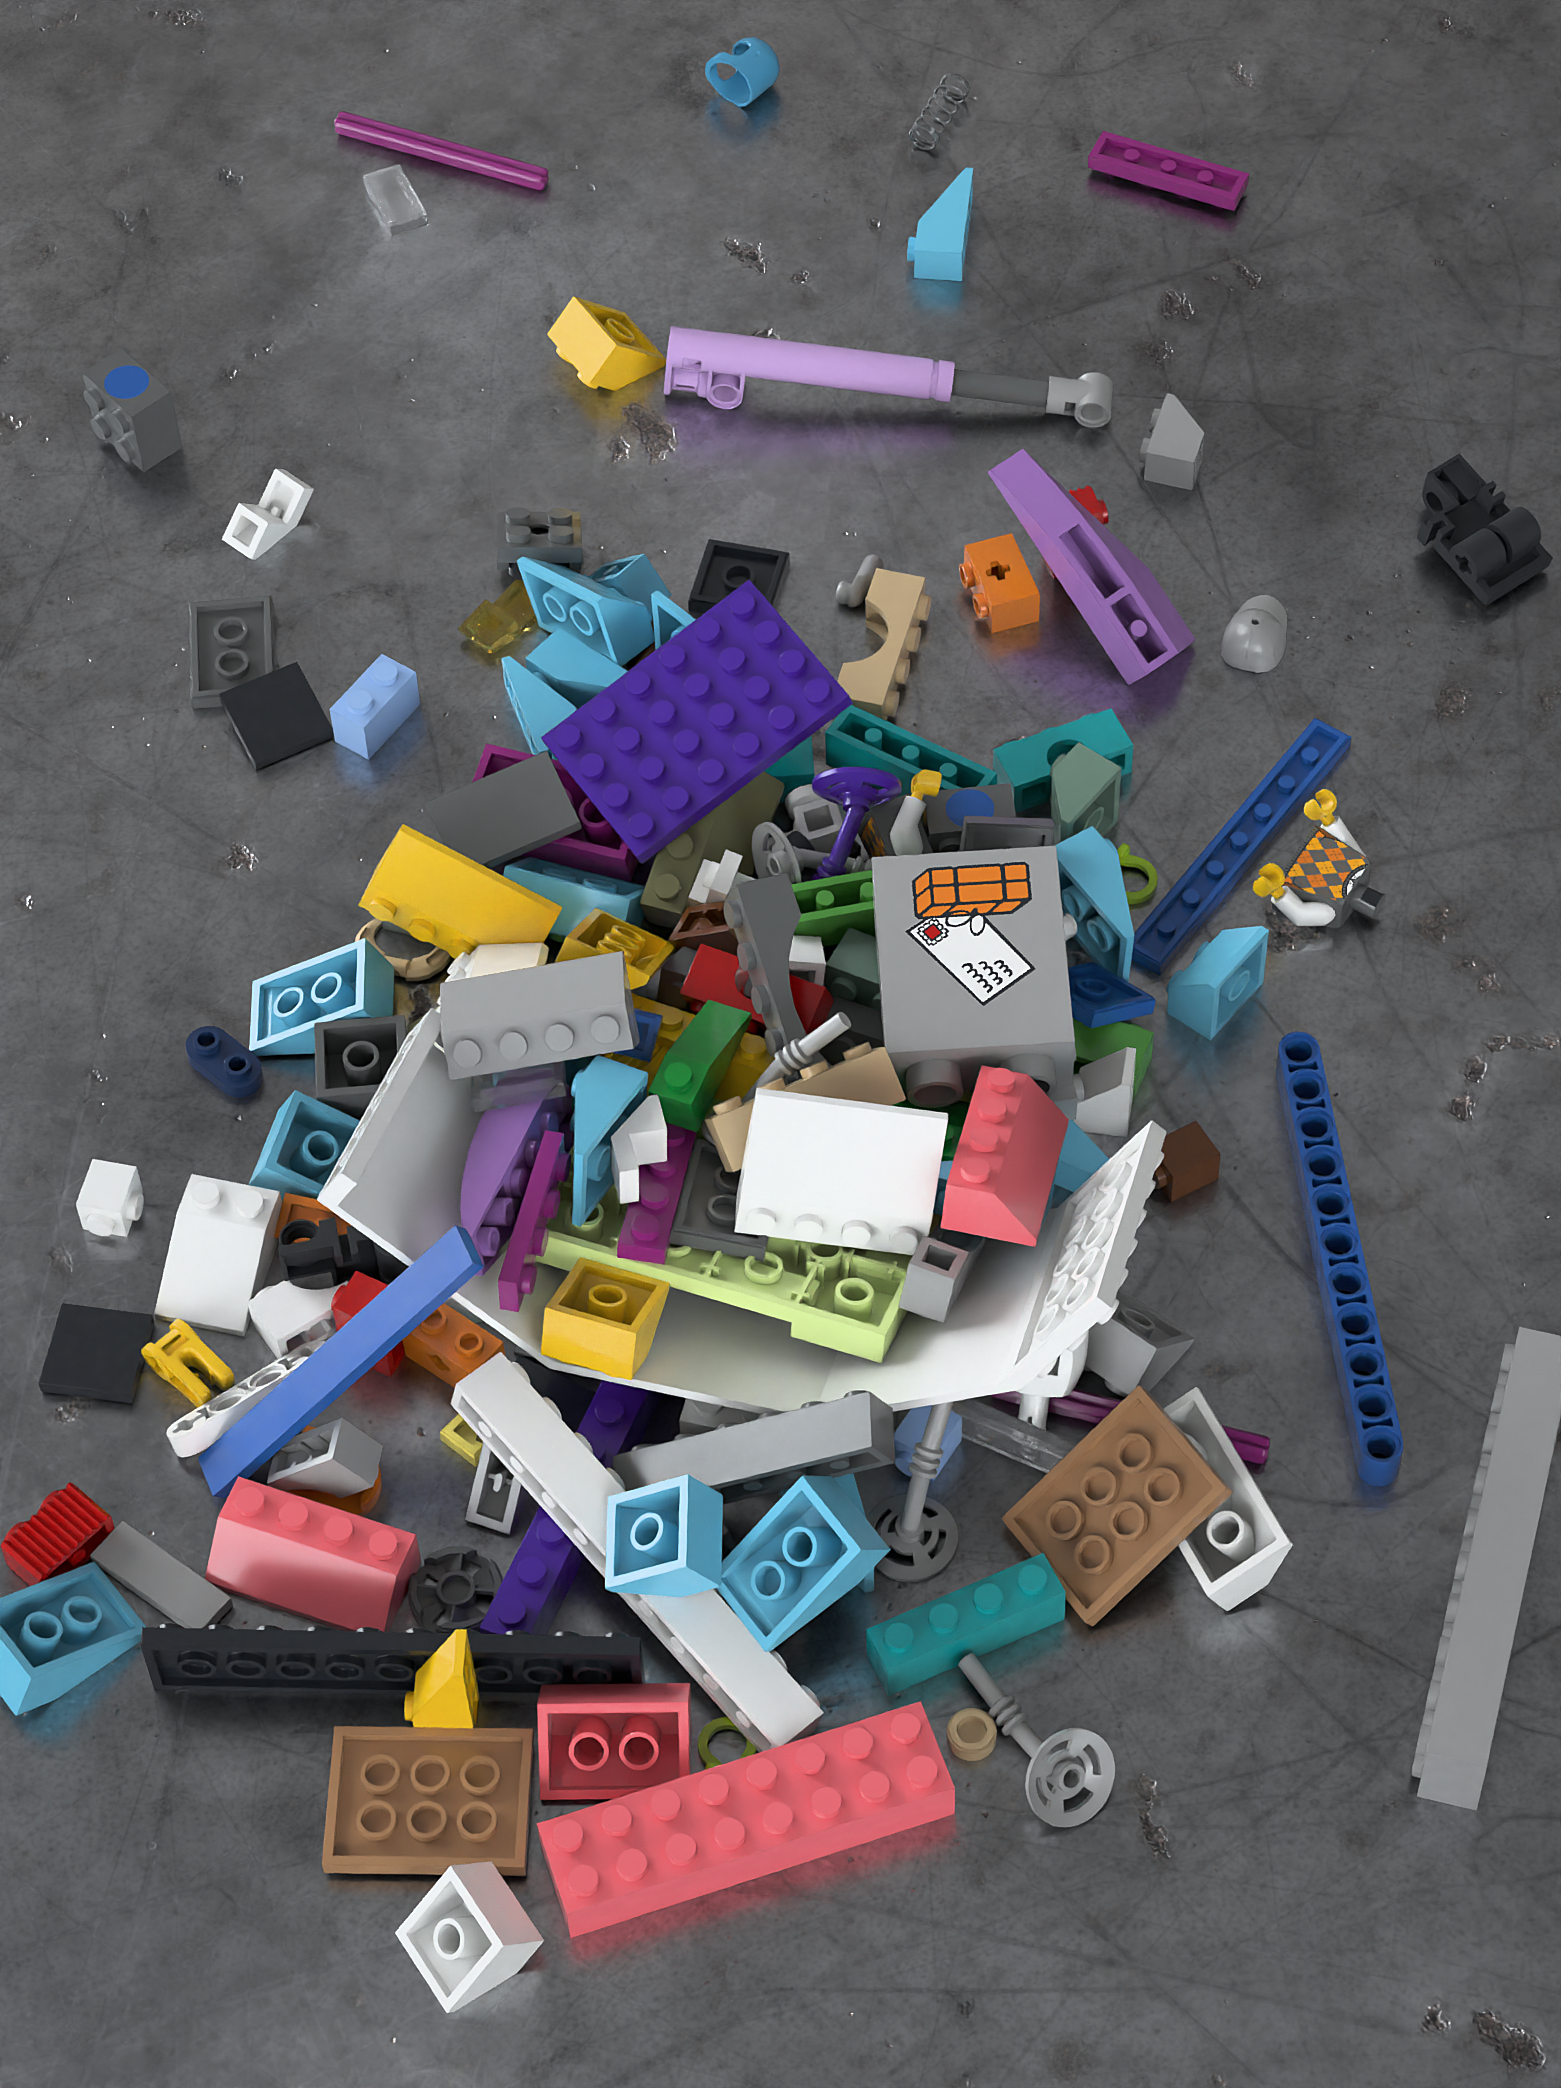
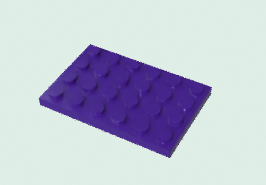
(696, 721)

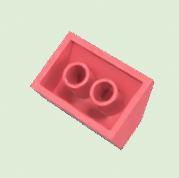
(612, 1738)

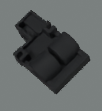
(1478, 533)
(334, 1253)

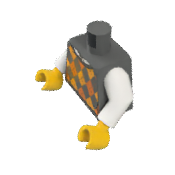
(896, 825)
(1324, 875)

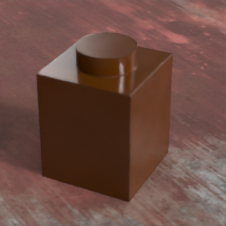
(1187, 1163)

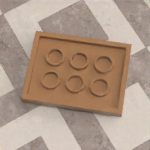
(1117, 1504)
(428, 1799)

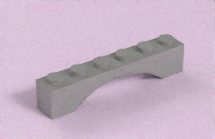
(939, 1272)

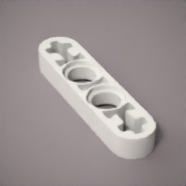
(213, 1419)

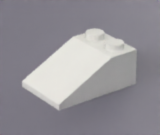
(218, 1254)

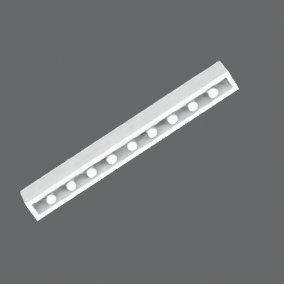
(574, 1492)

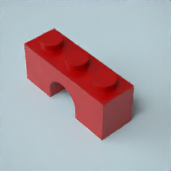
(720, 978)

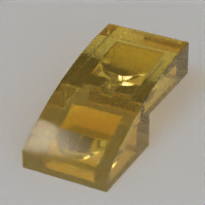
(503, 621)

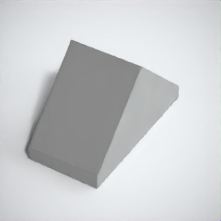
(496, 1495)

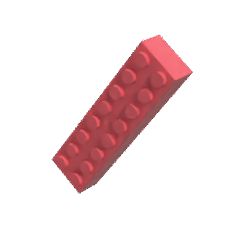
(746, 1819)

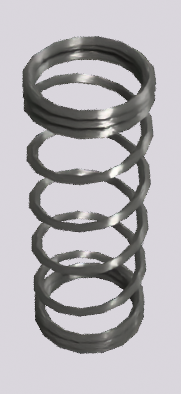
(927, 127)

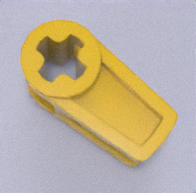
(184, 1349)

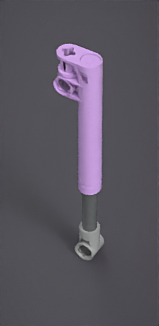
(718, 363)

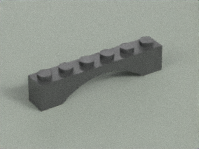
(764, 921)

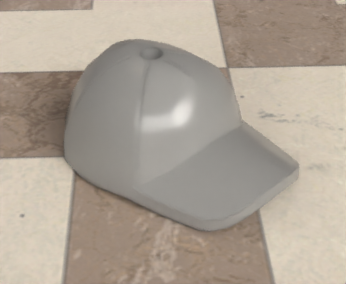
(1256, 635)

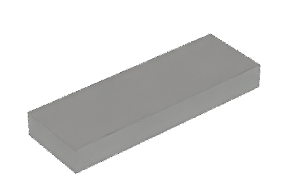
(160, 1578)

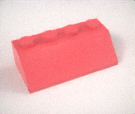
(1004, 1159)
(311, 1558)

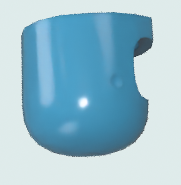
(755, 72)

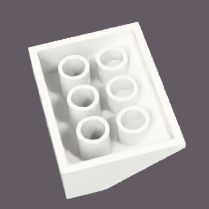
(839, 1172)

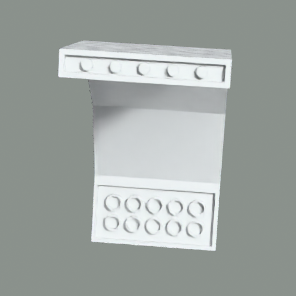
(1005, 1328)

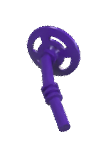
(856, 801)

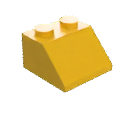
(604, 345)
(603, 1318)

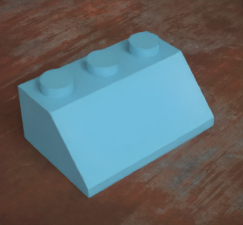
(587, 610)
(577, 893)

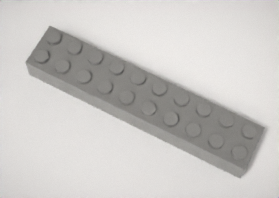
(1491, 1573)

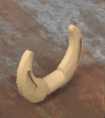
(416, 970)

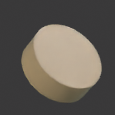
(971, 1734)

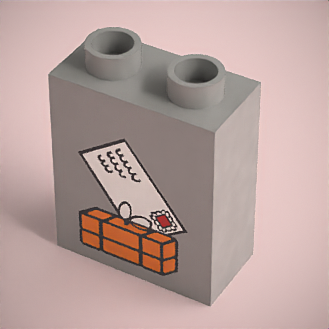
(972, 969)

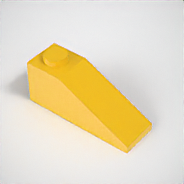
(445, 1688)

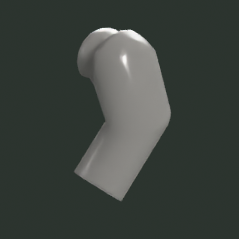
(856, 592)

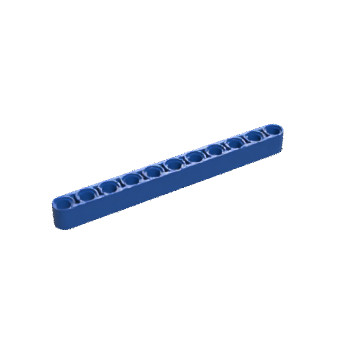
(1338, 1271)

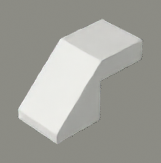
(262, 525)
(635, 1143)

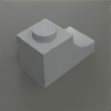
(327, 1459)

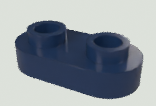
(219, 1060)

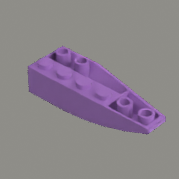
(1097, 571)
(501, 1167)

